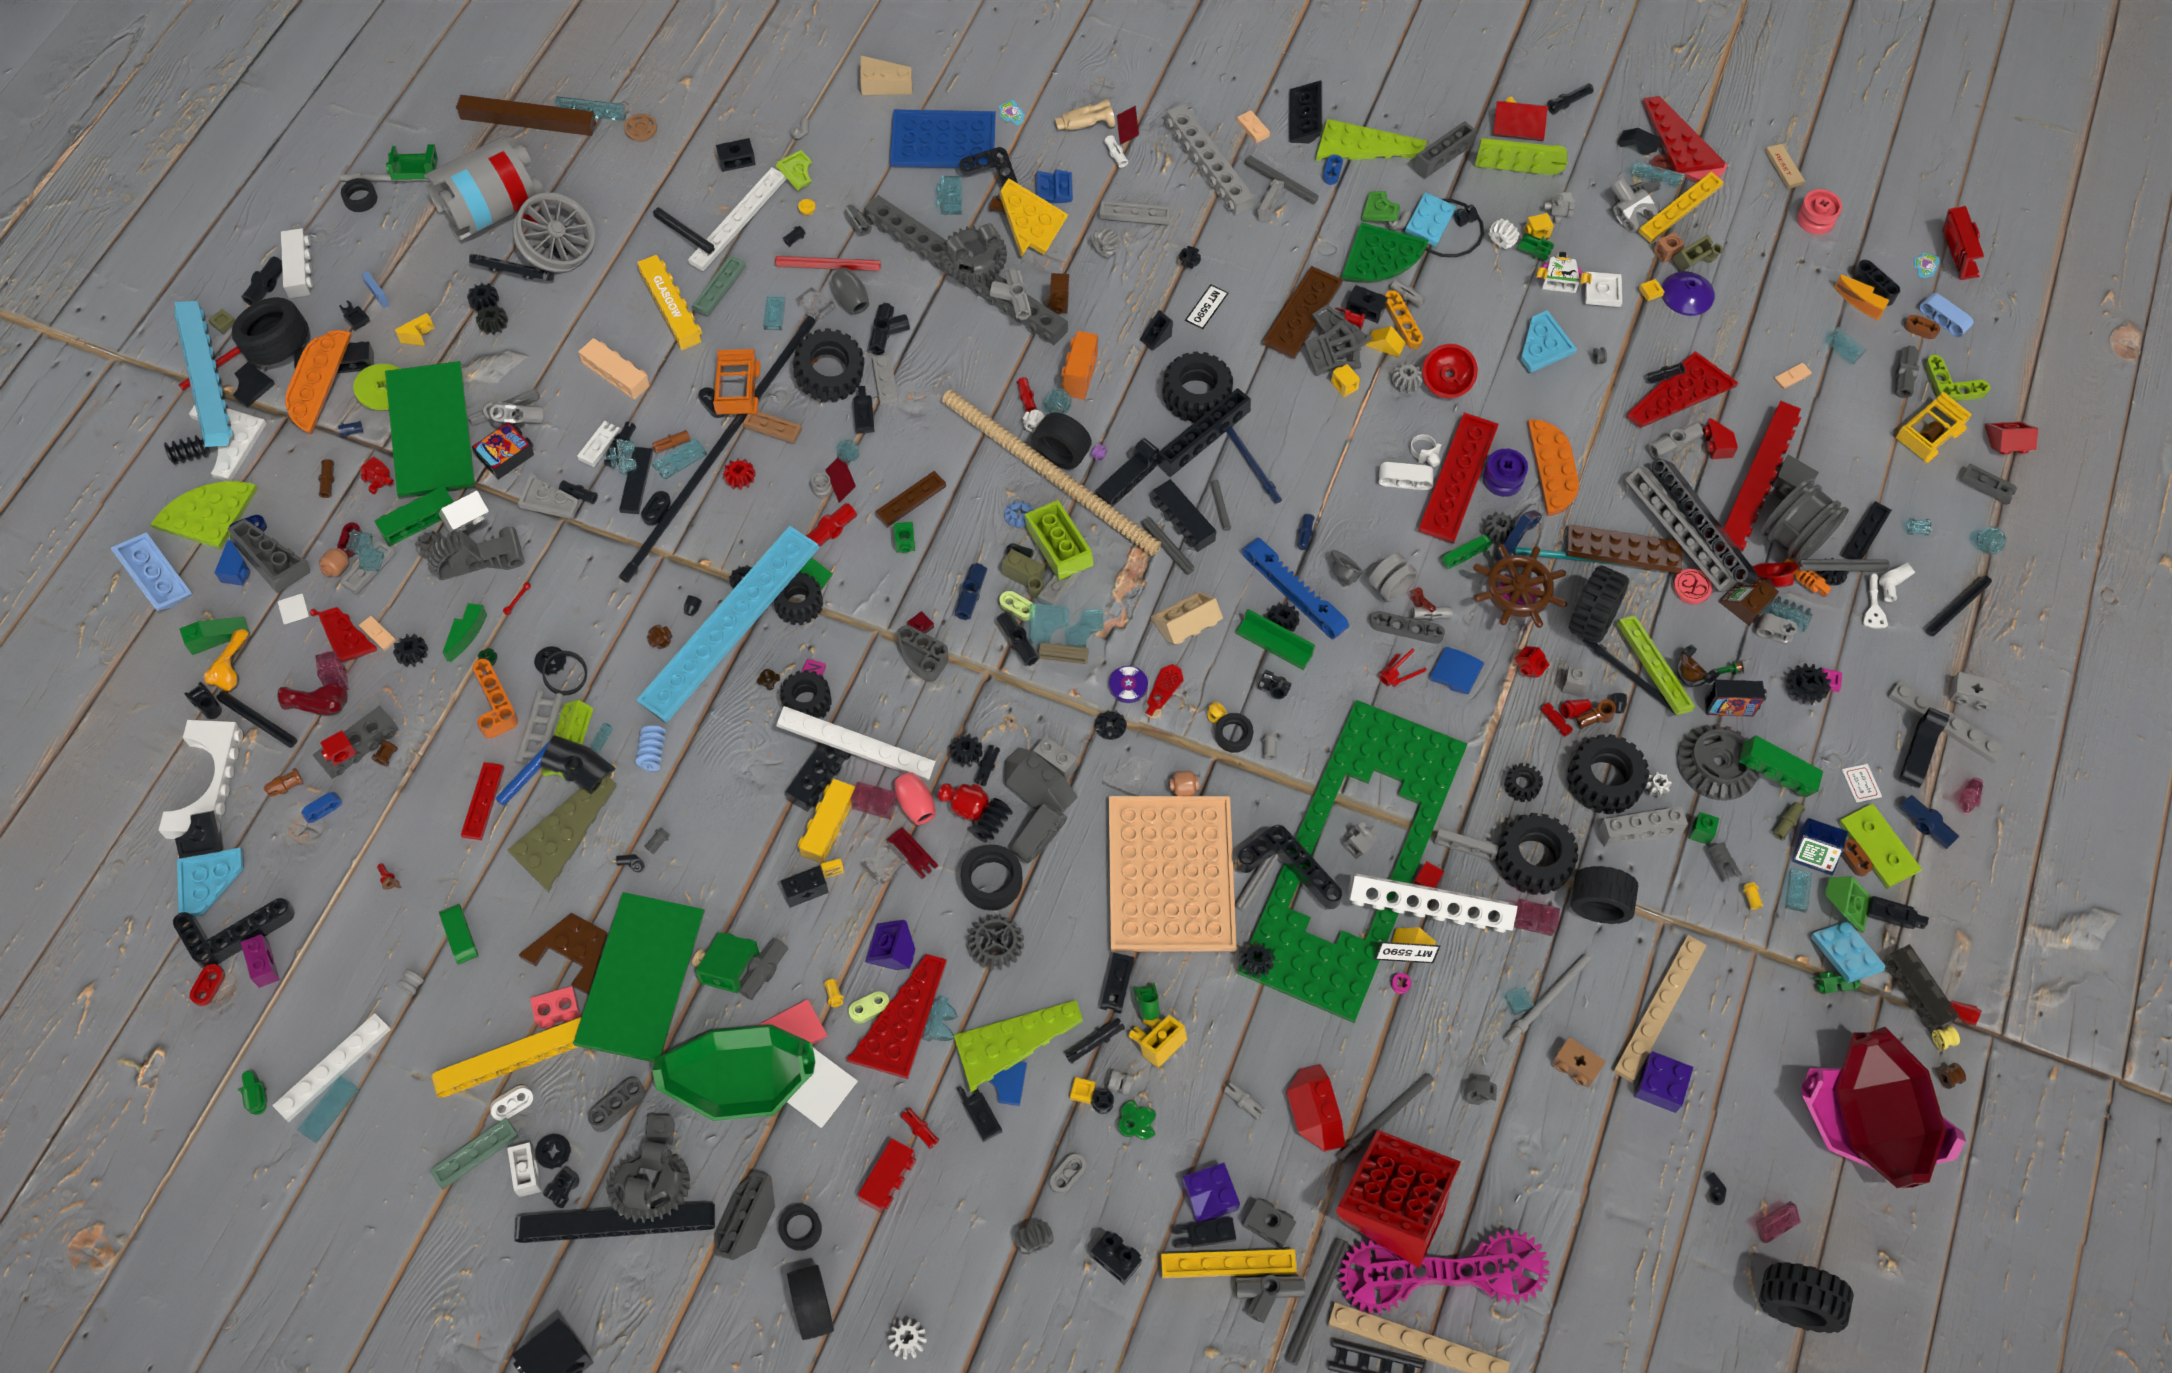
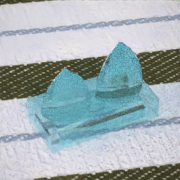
(935, 1028)

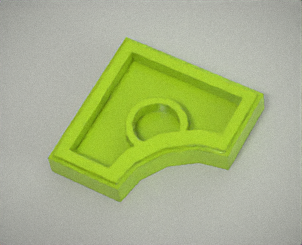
(796, 169)

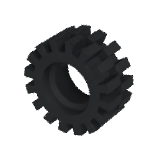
(1531, 775)

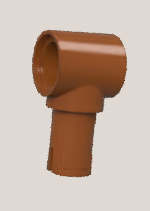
(1597, 715)

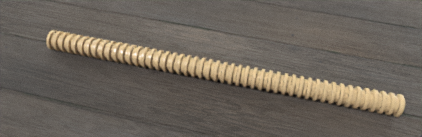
(1051, 472)

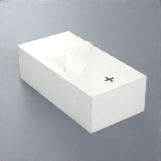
(464, 512)

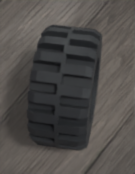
(833, 344)
(1195, 368)
(1598, 604)
(1617, 753)
(1544, 831)
(1806, 1297)

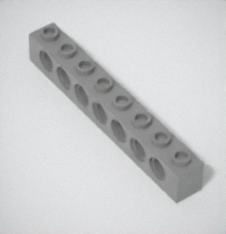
(1209, 160)
(1671, 516)

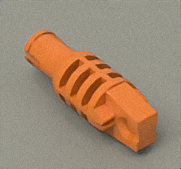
(1811, 581)

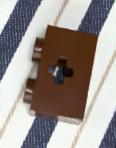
(1059, 293)

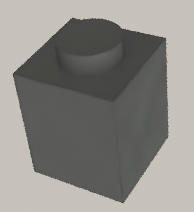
(660, 1129)

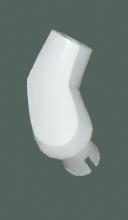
(1893, 578)

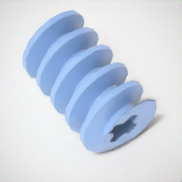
(649, 748)

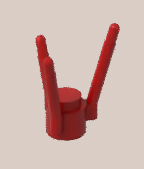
(1390, 674)

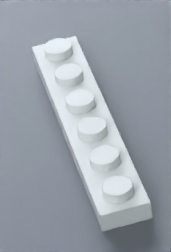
(331, 1067)

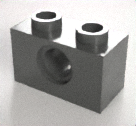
(1275, 1235)

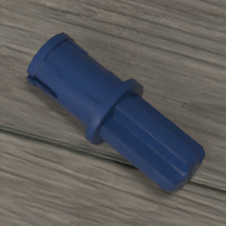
(1305, 531)

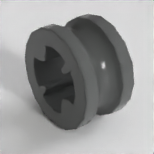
(1599, 355)

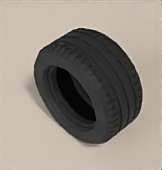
(270, 331)

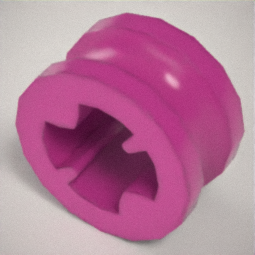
(1400, 990)

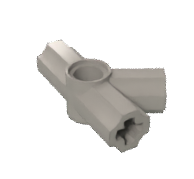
(1013, 291)

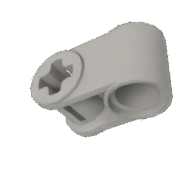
(1775, 628)

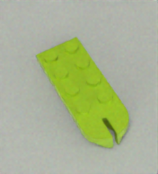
(1521, 156)

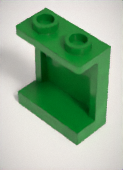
(411, 165)
(726, 962)

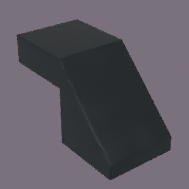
(1644, 140)

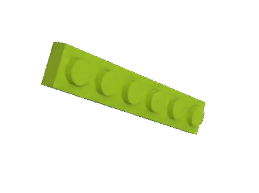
(1655, 665)

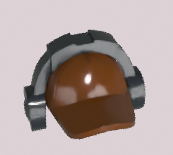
(1691, 672)

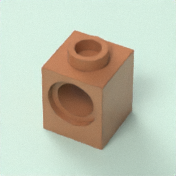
(1668, 247)

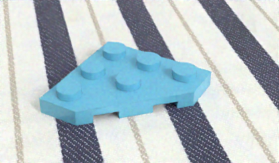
(1545, 343)
(206, 878)

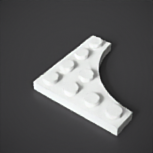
(244, 435)

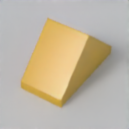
(1387, 341)
(1413, 936)

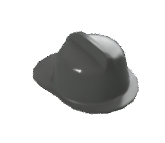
(1345, 568)

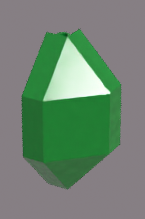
(736, 1071)

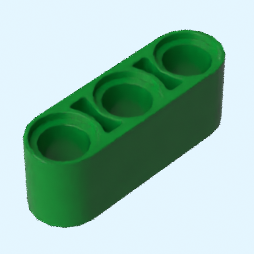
(458, 934)

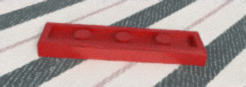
(482, 801)

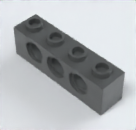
(1445, 149)
(361, 733)

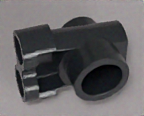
(1276, 685)
(561, 1187)

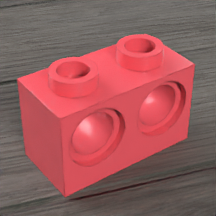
(555, 1002)

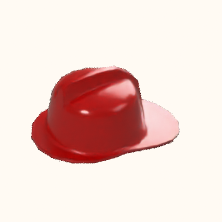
(1777, 573)

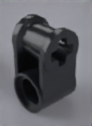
(204, 701)

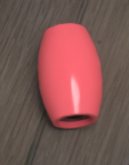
(914, 798)

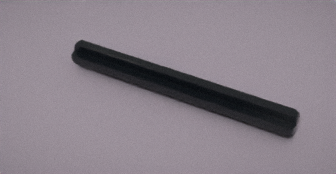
(683, 230)
(1958, 605)
(257, 719)

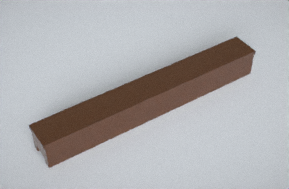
(526, 115)

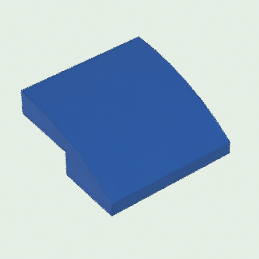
(1054, 187)
(1457, 670)

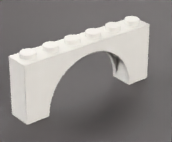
(222, 742)

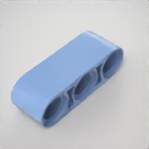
(1946, 314)

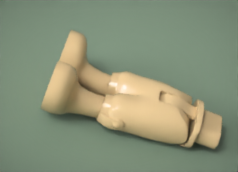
(1086, 116)

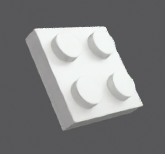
(1604, 289)

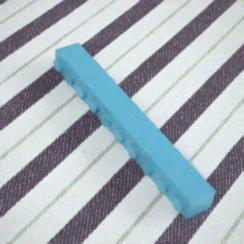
(202, 374)

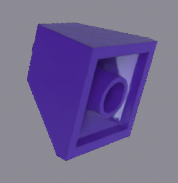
(891, 946)

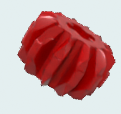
(739, 474)

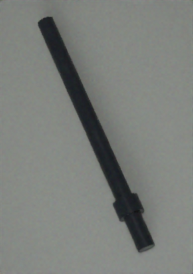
(1601, 651)

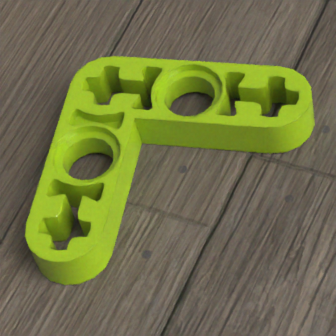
(1948, 386)

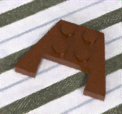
(574, 940)

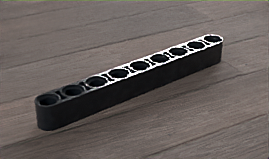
(1709, 525)
(610, 1224)

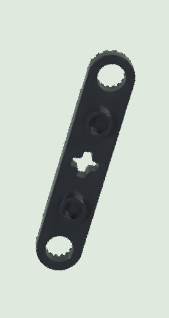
(496, 265)

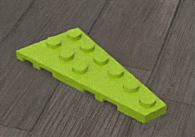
(1362, 142)
(1007, 1042)

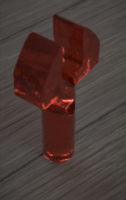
(1419, 600)

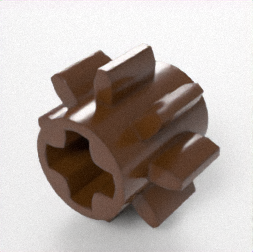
(659, 636)

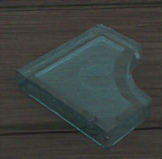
(1045, 620)

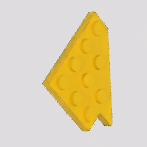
(1030, 218)

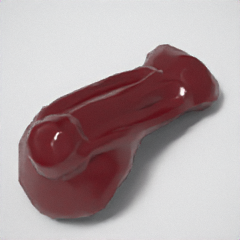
(323, 701)

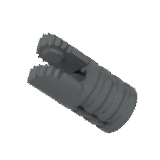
(858, 220)
(1722, 859)

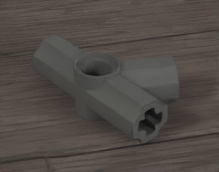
(1263, 1300)

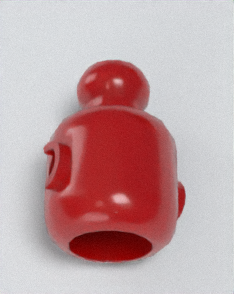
(965, 800)

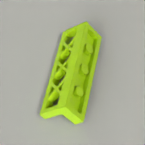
(575, 725)

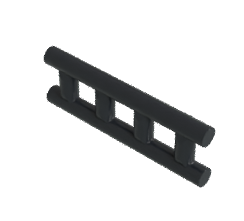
(1367, 1352)

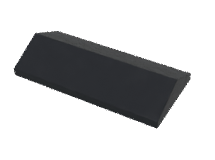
(1305, 113)

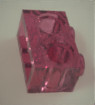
(331, 669)
(874, 800)
(1536, 917)

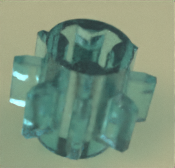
(847, 451)

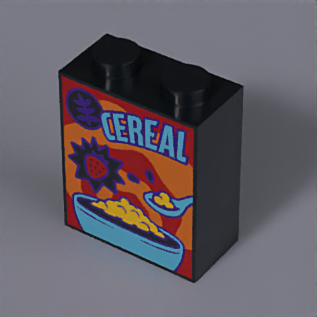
(503, 450)
(1735, 698)

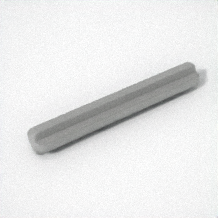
(1256, 882)

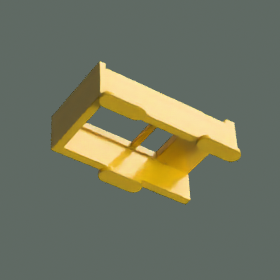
(1919, 444)

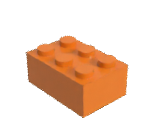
(1080, 364)

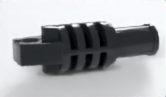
(625, 434)

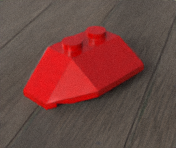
(1316, 1109)

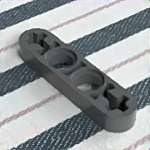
(1406, 630)

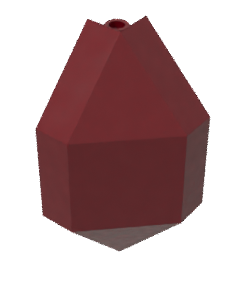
(1890, 1108)

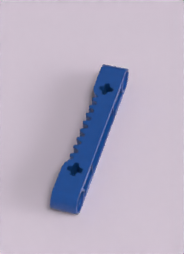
(1266, 562)

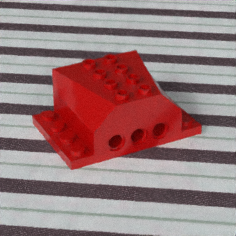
(1399, 1195)

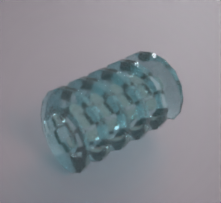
(1791, 612)

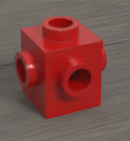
(1532, 661)

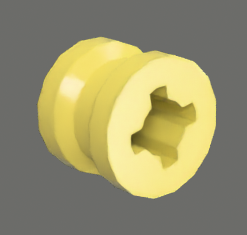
(1945, 1037)

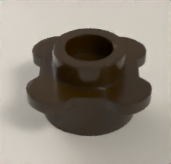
(765, 674)

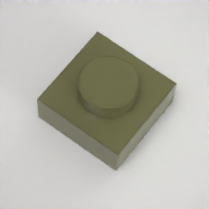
(222, 321)

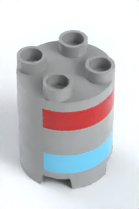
(483, 186)

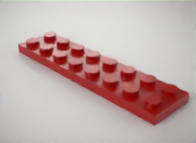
(1458, 478)

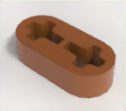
(1922, 327)
(1856, 857)

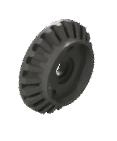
(1729, 781)

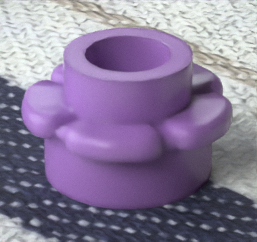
(1099, 452)

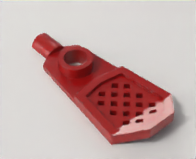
(1165, 691)

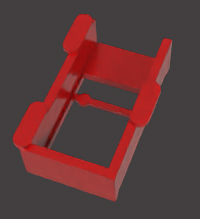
(1963, 241)

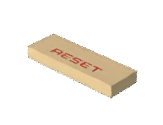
(1785, 166)

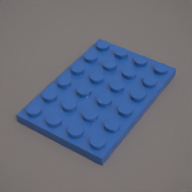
(940, 137)

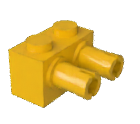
(1161, 1041)

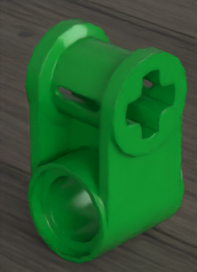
(1147, 1001)

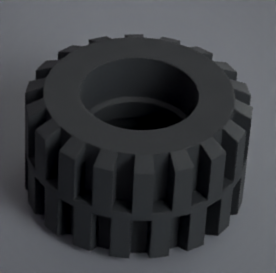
(804, 610)
(804, 683)

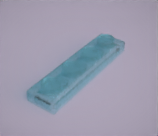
(601, 109)

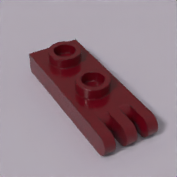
(916, 855)

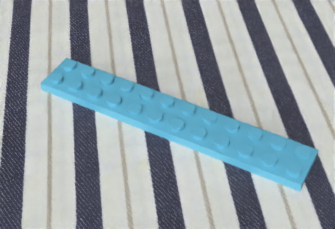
(727, 624)

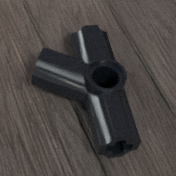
(886, 325)

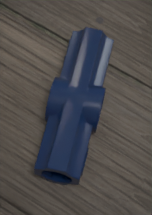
(968, 600)
(1929, 821)

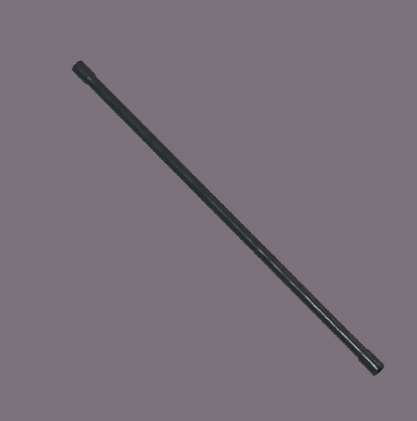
(631, 568)

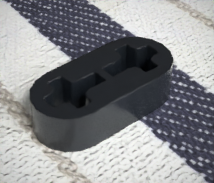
(708, 404)

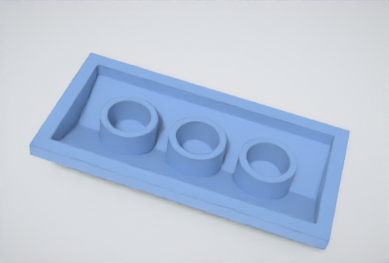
(151, 572)

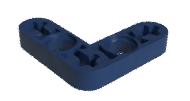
(1527, 522)

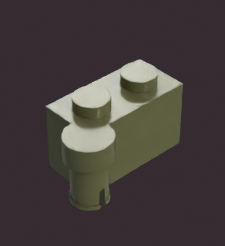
(1696, 252)

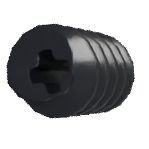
(186, 450)
(990, 819)

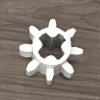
(1032, 420)
(1658, 785)

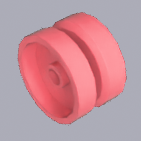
(1819, 211)

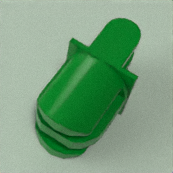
(1535, 246)
(253, 1093)

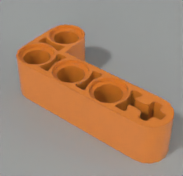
(494, 694)

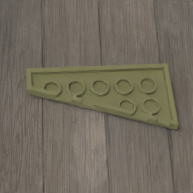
(557, 836)

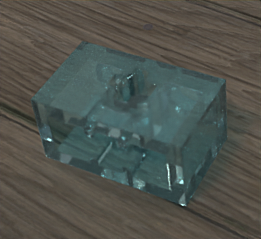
(950, 195)

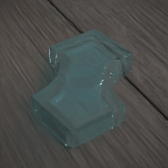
(369, 557)
(1090, 623)

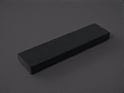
(636, 481)
(1867, 532)

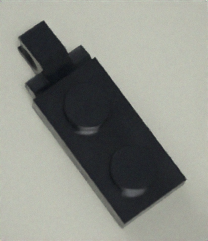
(863, 411)
(1896, 913)

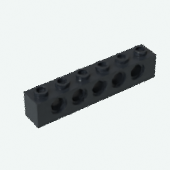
(1204, 432)

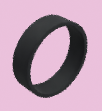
(565, 653)

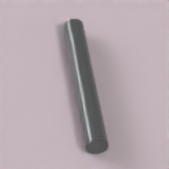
(1221, 506)

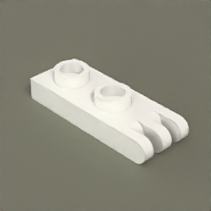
(598, 444)

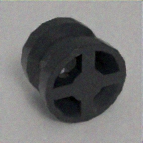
(1103, 1096)

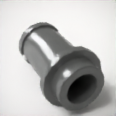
(657, 840)

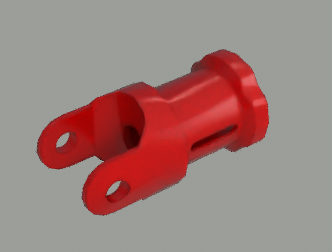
(1353, 318)

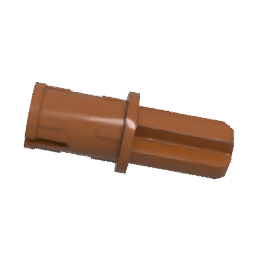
(671, 441)

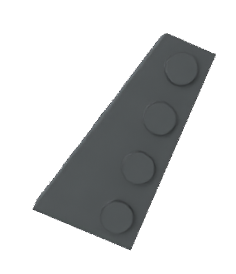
(273, 561)

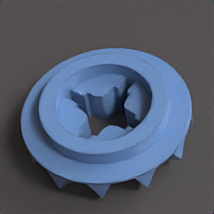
(1011, 515)

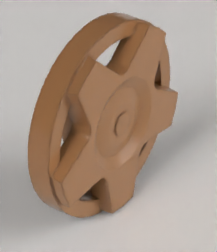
(640, 129)

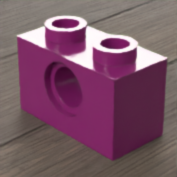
(260, 961)

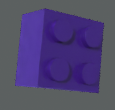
(1664, 1082)

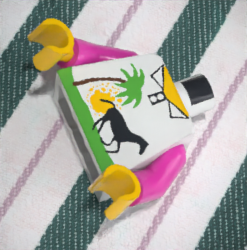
(1562, 274)

